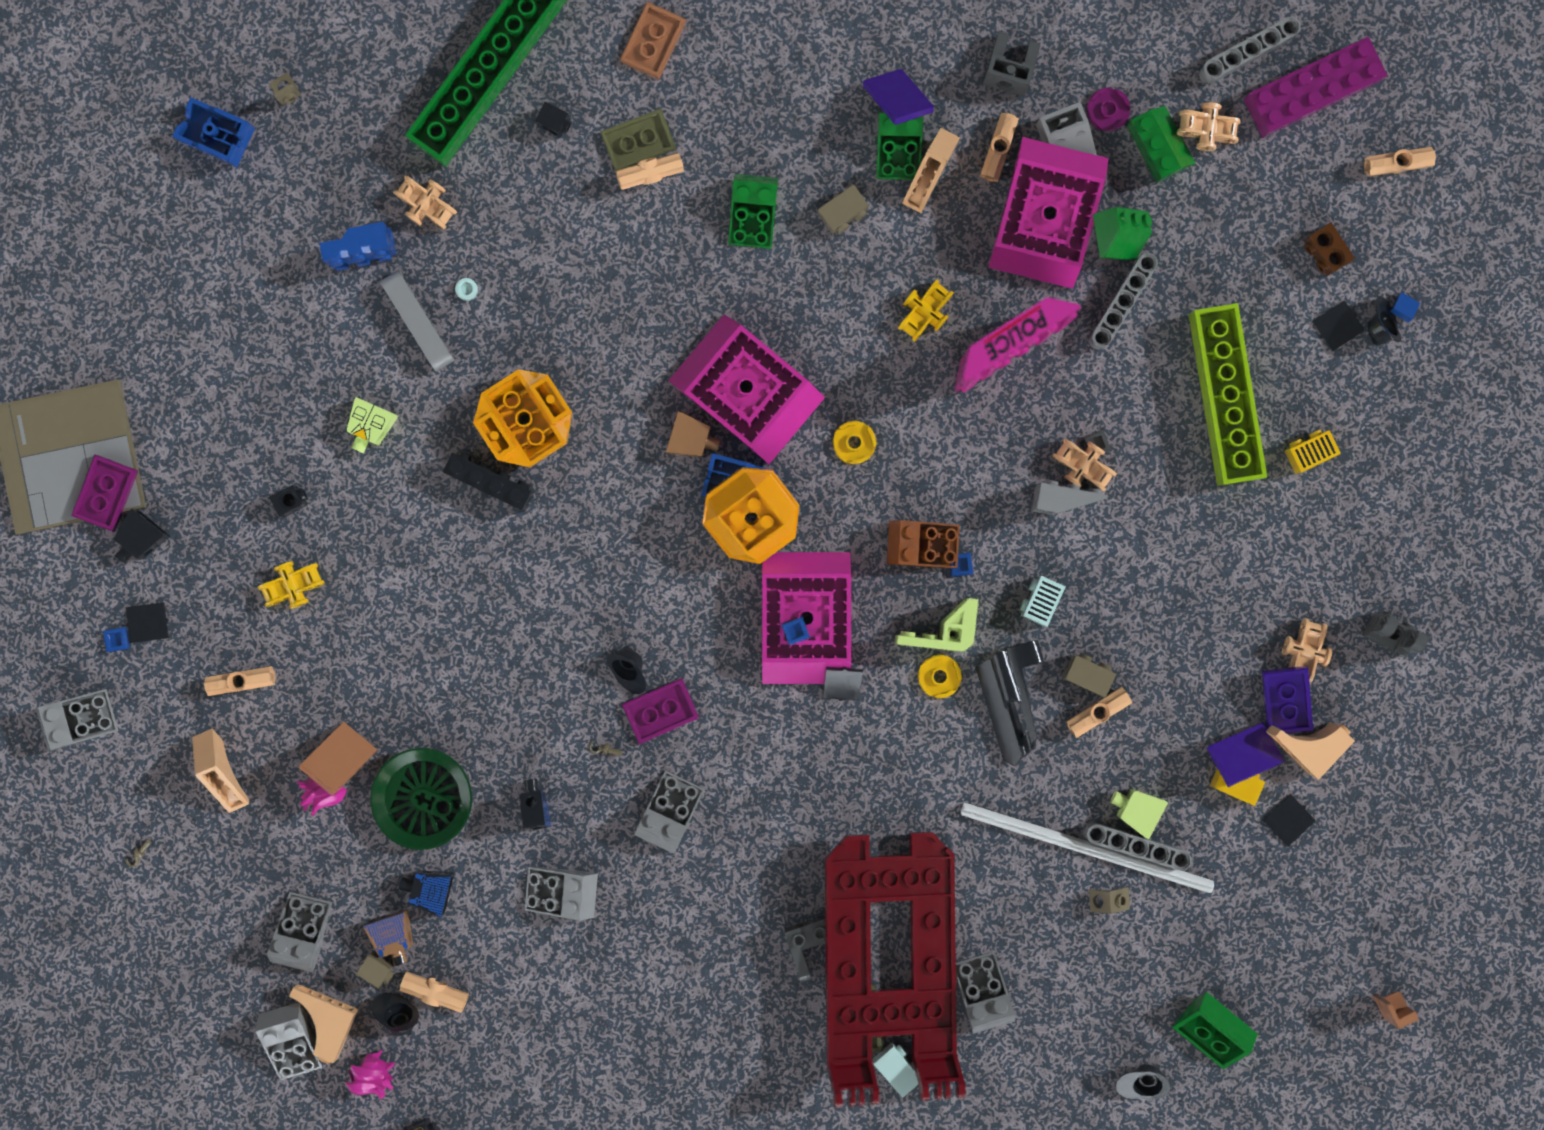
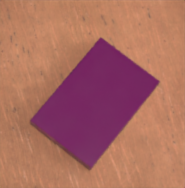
(104, 493)
(660, 711)

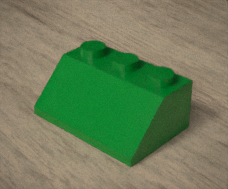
(1159, 143)
(1122, 232)
(1216, 1031)

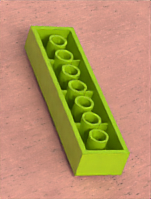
(1227, 394)

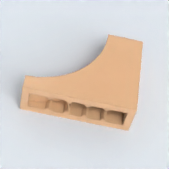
(930, 170)
(1317, 750)
(215, 771)
(331, 1021)

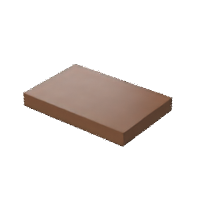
(653, 40)
(338, 759)

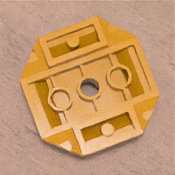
(500, 415)
(754, 492)

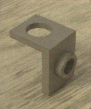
(288, 93)
(1113, 900)

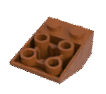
(922, 544)

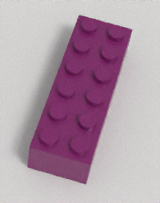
(1315, 87)

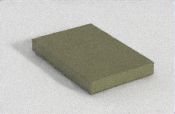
(638, 140)

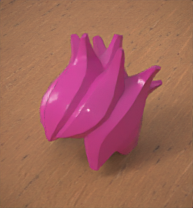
(318, 796)
(370, 1076)

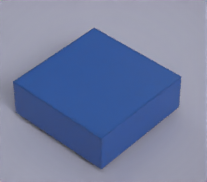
(1405, 307)
(964, 565)
(795, 631)
(116, 639)

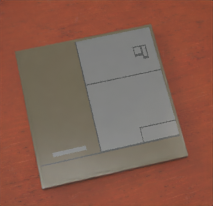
(50, 447)

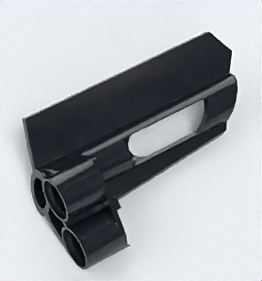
(1003, 685)

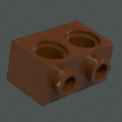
(1333, 246)

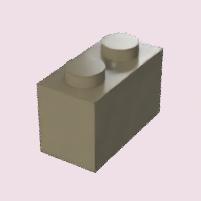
(843, 210)
(1089, 675)

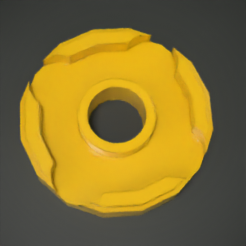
(841, 445)
(927, 671)

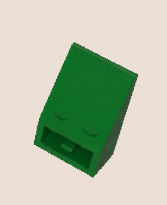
(898, 148)
(753, 211)

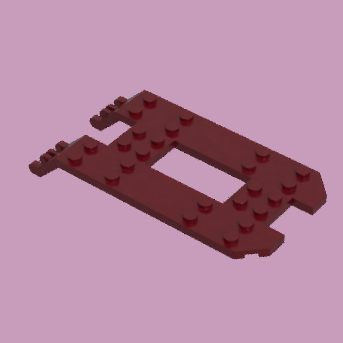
(923, 1010)

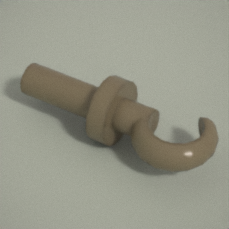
(605, 749)
(139, 853)

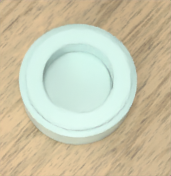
(466, 289)

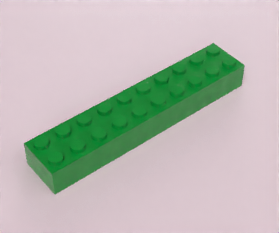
(481, 76)

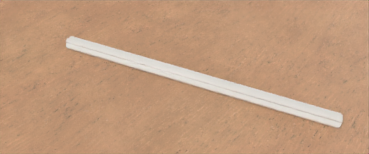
(1086, 847)

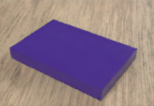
(898, 96)
(1288, 699)
(1245, 754)

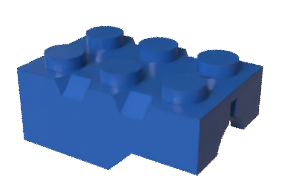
(214, 132)
(359, 246)
(720, 469)

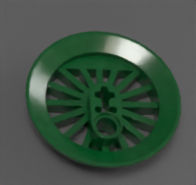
(389, 782)

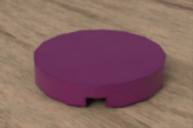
(1110, 116)

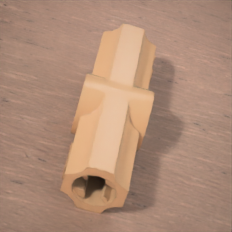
(1002, 135)
(1411, 160)
(649, 171)
(227, 682)
(1111, 705)
(434, 992)

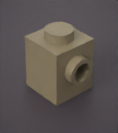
(376, 970)

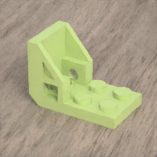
(960, 620)

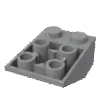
(1067, 129)
(1054, 499)
(76, 720)
(669, 812)
(561, 893)
(300, 932)
(984, 992)
(288, 1040)

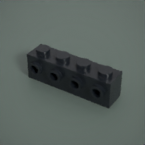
(483, 479)

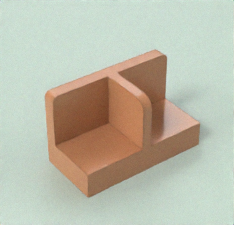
(1395, 1009)

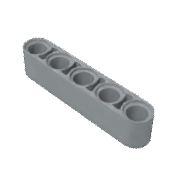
(1256, 43)
(1128, 292)
(416, 320)
(1147, 850)

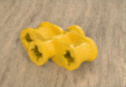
(925, 310)
(291, 585)

